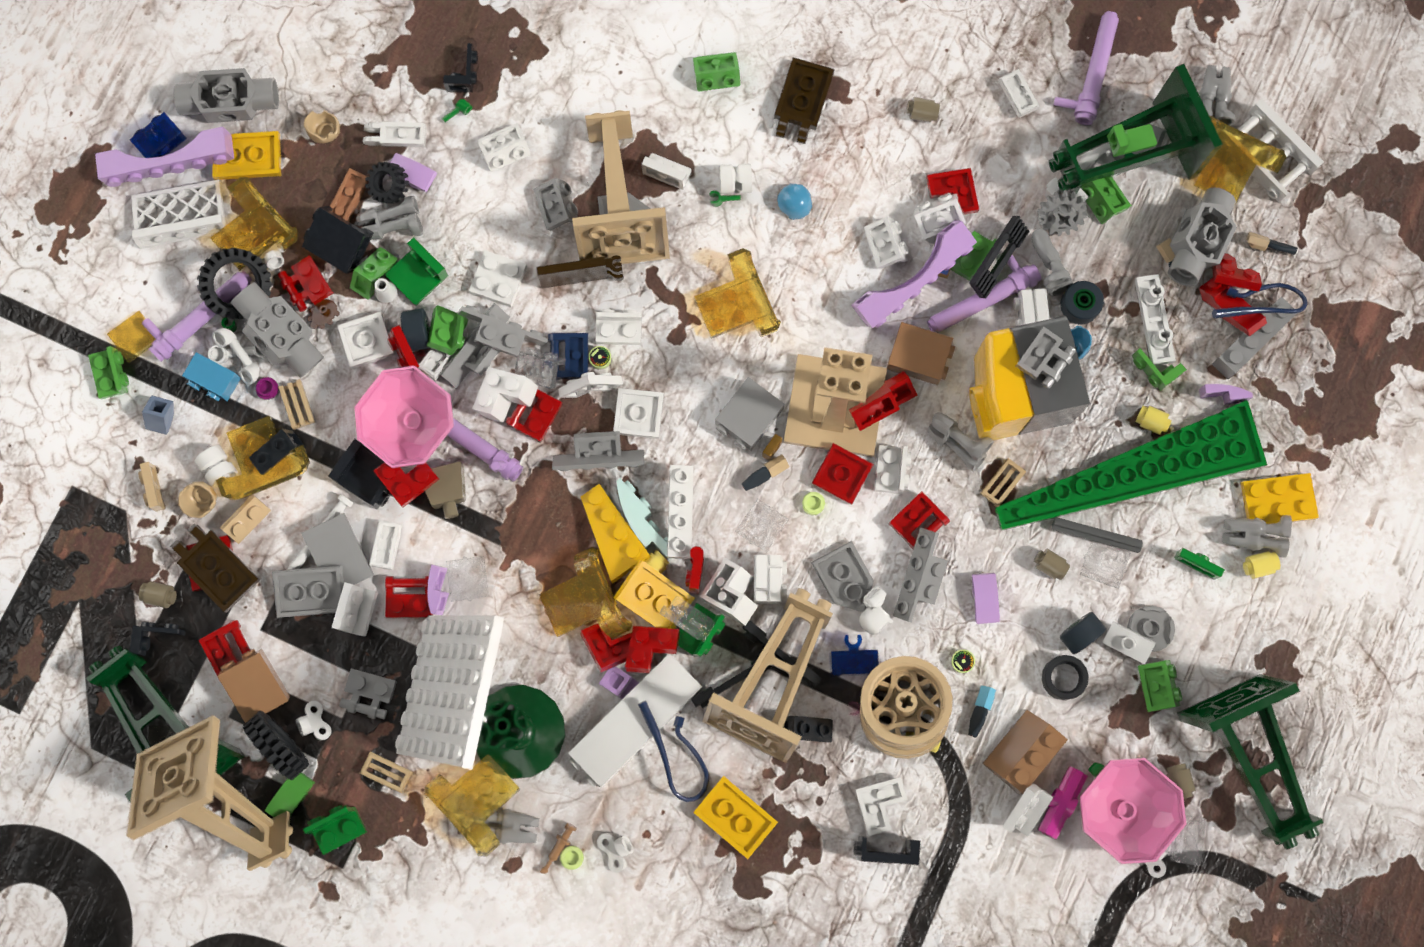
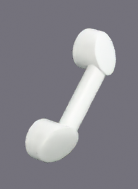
(221, 354)
(250, 372)

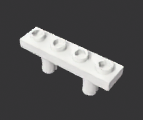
(1100, 155)
(1155, 319)
(680, 511)

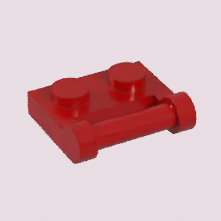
(539, 417)
(914, 515)
(693, 577)
(406, 604)
(218, 648)

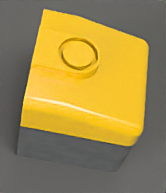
(1011, 401)

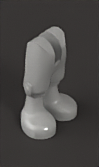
(1218, 90)
(1060, 278)
(1252, 529)
(510, 826)

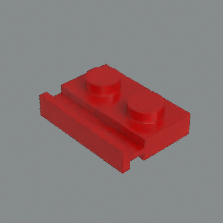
(398, 342)

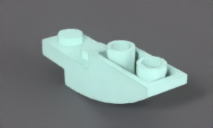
(636, 514)

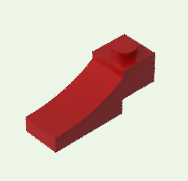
(1215, 296)
(884, 401)

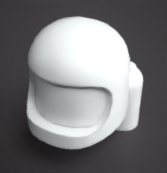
(874, 616)

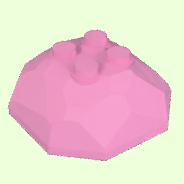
(403, 417)
(1133, 810)

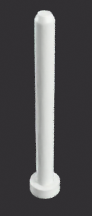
(338, 509)

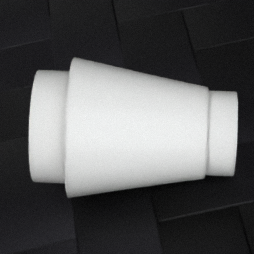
(385, 290)

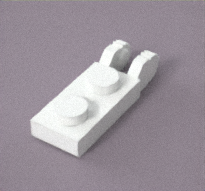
(396, 134)

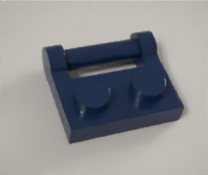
(575, 353)

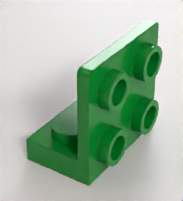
(417, 273)
(697, 647)
(336, 829)

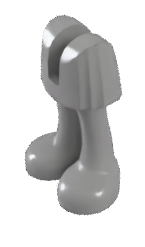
(374, 219)
(946, 431)

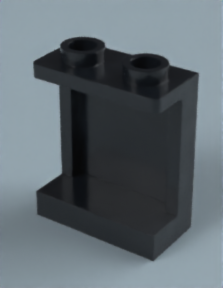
(336, 240)
(357, 474)
(910, 857)

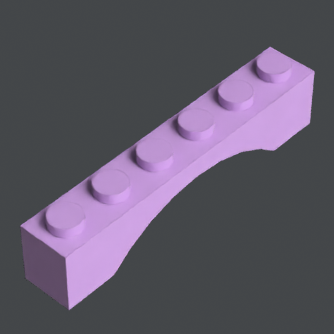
(208, 147)
(949, 245)

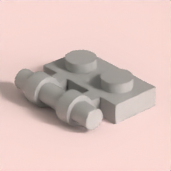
(1039, 354)
(368, 686)

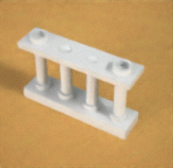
(1292, 145)

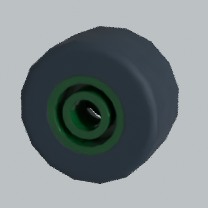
(1077, 309)
(415, 328)
(1082, 633)

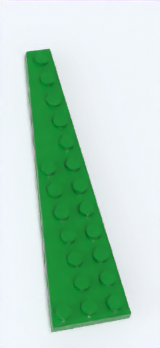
(1194, 454)

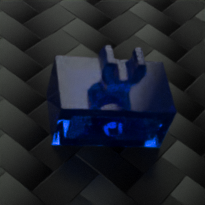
(158, 137)
(854, 661)

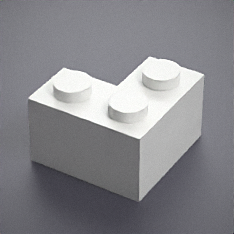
(501, 389)
(727, 591)

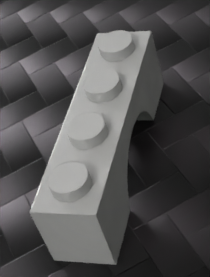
(1247, 346)

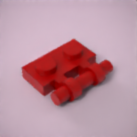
(312, 281)

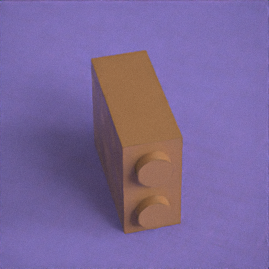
(921, 353)
(253, 684)

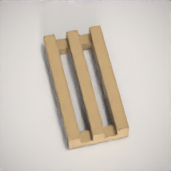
(290, 387)
(991, 497)
(404, 781)

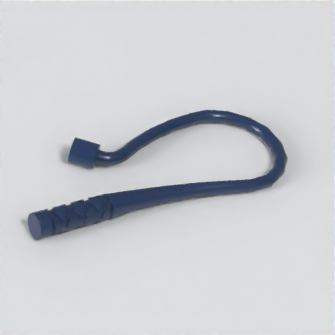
(1238, 311)
(678, 723)

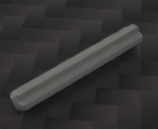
(1097, 535)

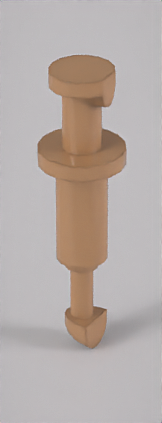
(559, 846)

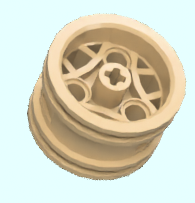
(920, 676)

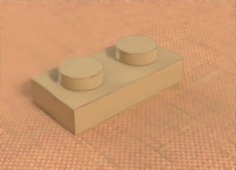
(149, 478)
(245, 518)

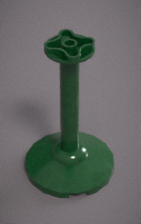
(521, 731)

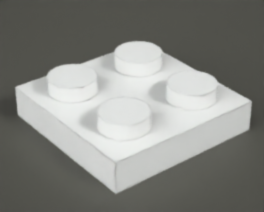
(497, 278)
(365, 340)
(638, 413)

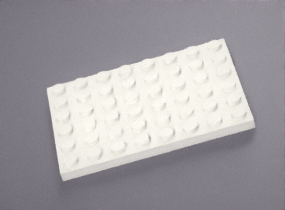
(449, 688)

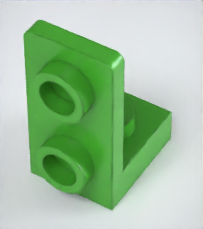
(1131, 140)
(370, 271)
(1154, 376)

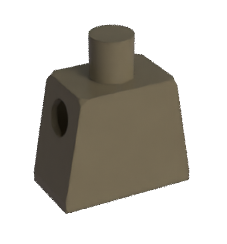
(449, 489)

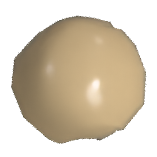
(322, 127)
(197, 499)

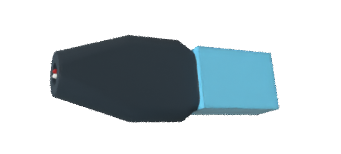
(983, 704)

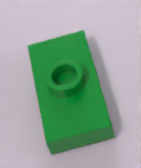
(1199, 563)

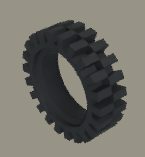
(218, 260)
(276, 745)

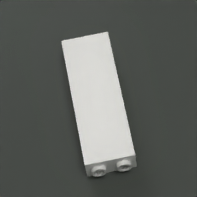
(624, 729)

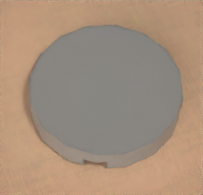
(1153, 624)

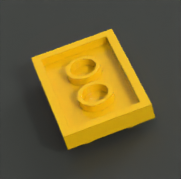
(254, 157)
(1280, 496)
(647, 592)
(735, 817)

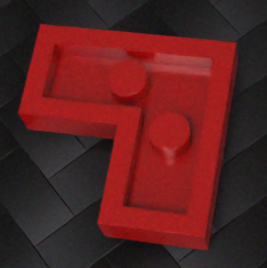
(955, 182)
(1229, 274)
(406, 486)
(647, 641)
(605, 652)

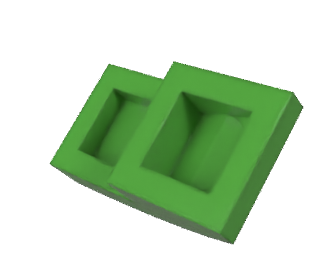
(290, 795)

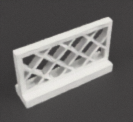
(177, 230)

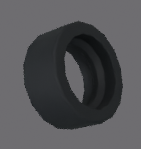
(1082, 673)

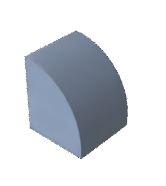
(158, 414)

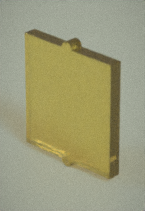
(131, 337)

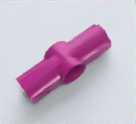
(1063, 802)

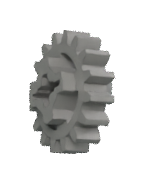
(1062, 213)

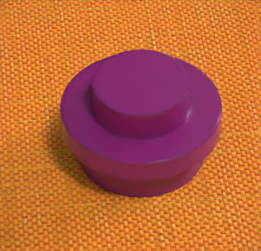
(267, 388)

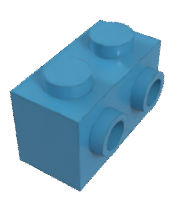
(211, 377)

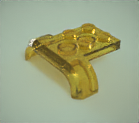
(1237, 159)
(256, 227)
(738, 301)
(244, 443)
(584, 599)
(473, 801)

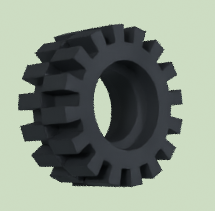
(376, 182)

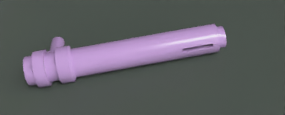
(1090, 98)
(1016, 281)
(174, 338)
(496, 459)

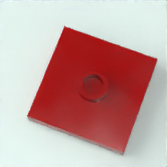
(842, 473)

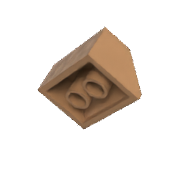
(1024, 752)

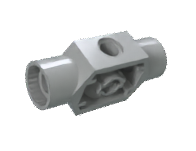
(226, 95)
(1202, 236)
(276, 330)

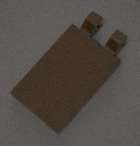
(803, 97)
(580, 271)
(215, 568)

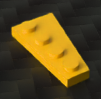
(613, 535)

